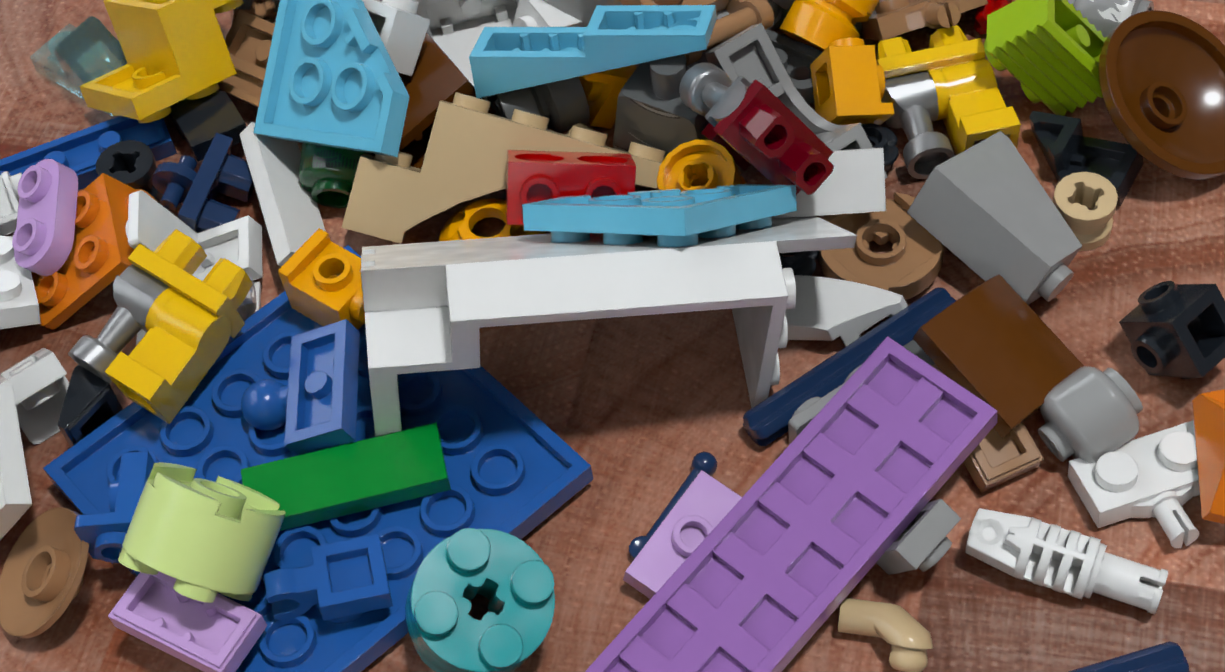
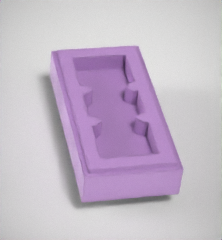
(680, 533)
(197, 632)

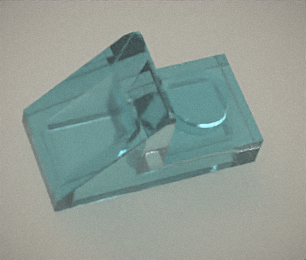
(79, 55)

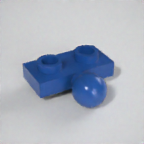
(319, 395)

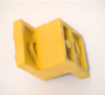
(170, 55)

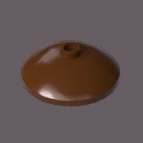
(1167, 92)

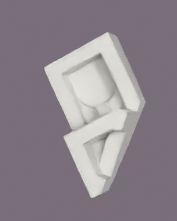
(851, 188)
(838, 308)

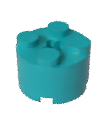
(503, 572)

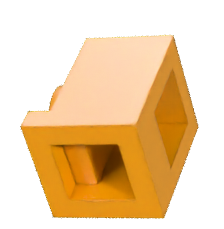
(849, 84)
(324, 282)

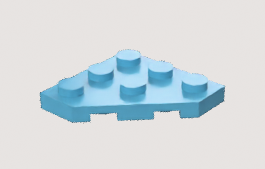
(331, 80)
(669, 214)

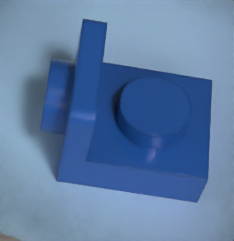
(107, 530)

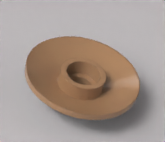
(42, 574)

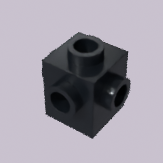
(1177, 329)

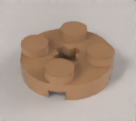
(905, 270)

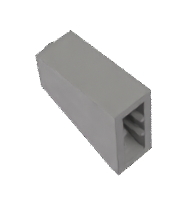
(998, 219)

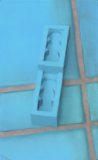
(614, 38)

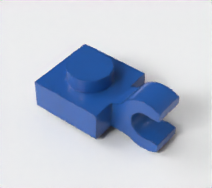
(344, 580)

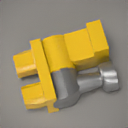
(947, 84)
(183, 319)

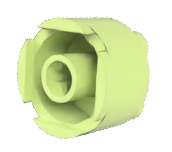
(201, 533)

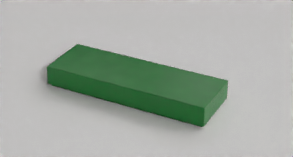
(353, 476)

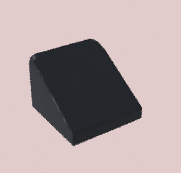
(86, 405)

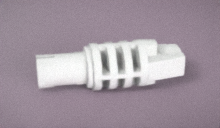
(1062, 560)

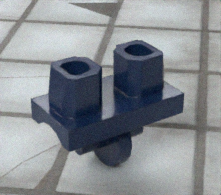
(198, 191)

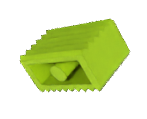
(1048, 51)

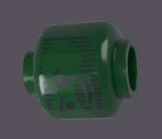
(328, 173)

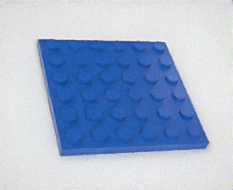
(498, 455)

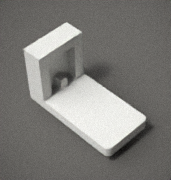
(236, 240)

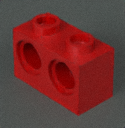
(556, 174)

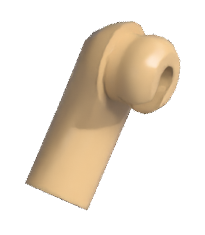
(894, 625)

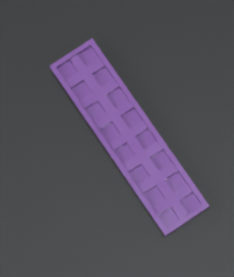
(809, 524)

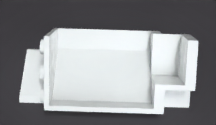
(435, 296)

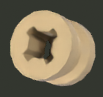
(1084, 191)

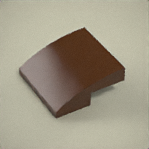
(998, 351)

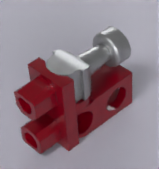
(756, 128)

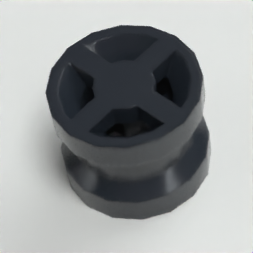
(131, 164)

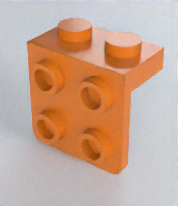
(97, 252)

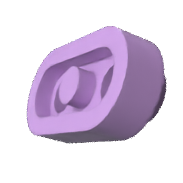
(45, 217)

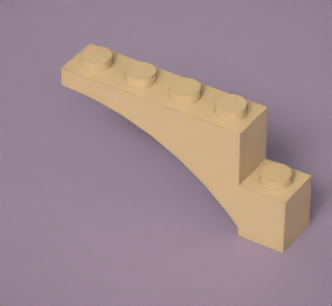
(462, 163)

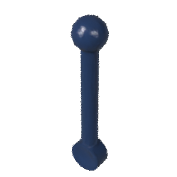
(701, 461)

